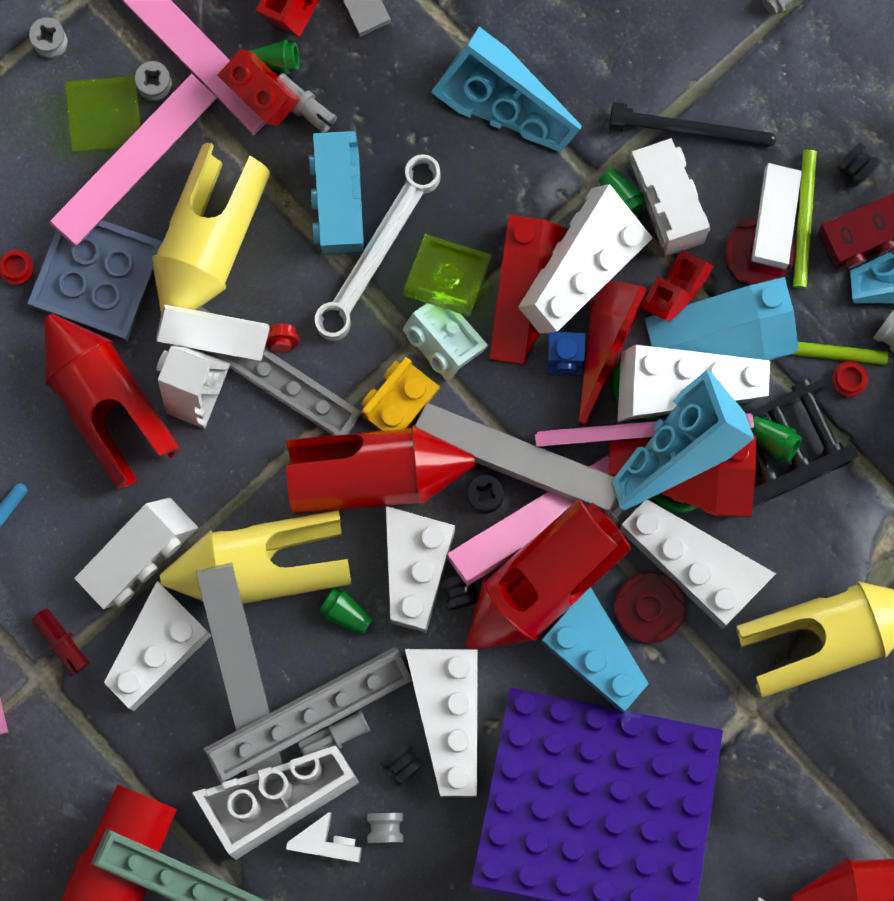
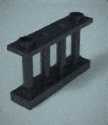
(802, 468)

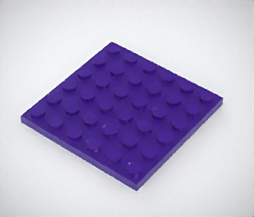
(596, 804)

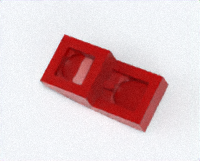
(684, 280)

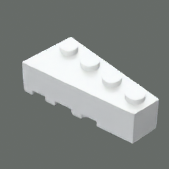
(588, 257)
(656, 375)
(700, 565)
(448, 708)
(267, 802)

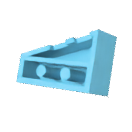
(337, 192)
(595, 652)

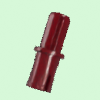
(60, 642)

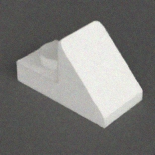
(314, 841)

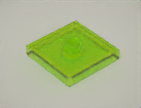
(102, 112)
(447, 275)

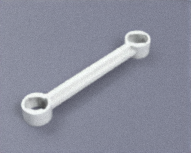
(378, 247)

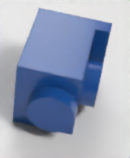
(566, 353)

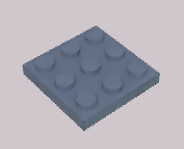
(98, 280)

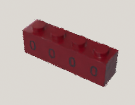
(860, 233)

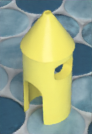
(202, 250)
(251, 557)
(850, 625)

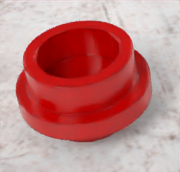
(16, 267)
(282, 338)
(849, 379)

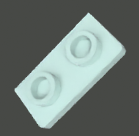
(443, 338)

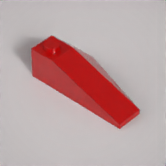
(526, 252)
(609, 324)
(719, 490)

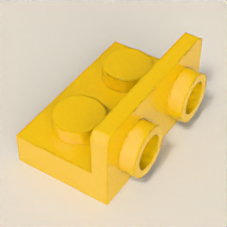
(399, 398)

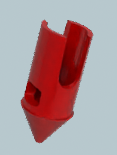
(91, 383)
(371, 469)
(546, 577)
(134, 818)
(852, 882)

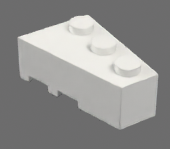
(190, 383)
(415, 565)
(155, 648)

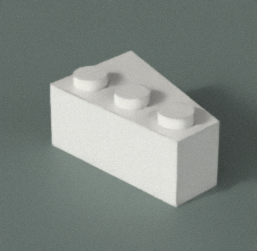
(670, 197)
(136, 552)

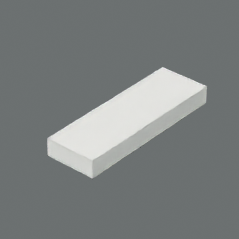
(776, 216)
(212, 332)

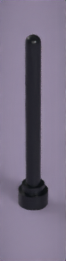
(624, 118)

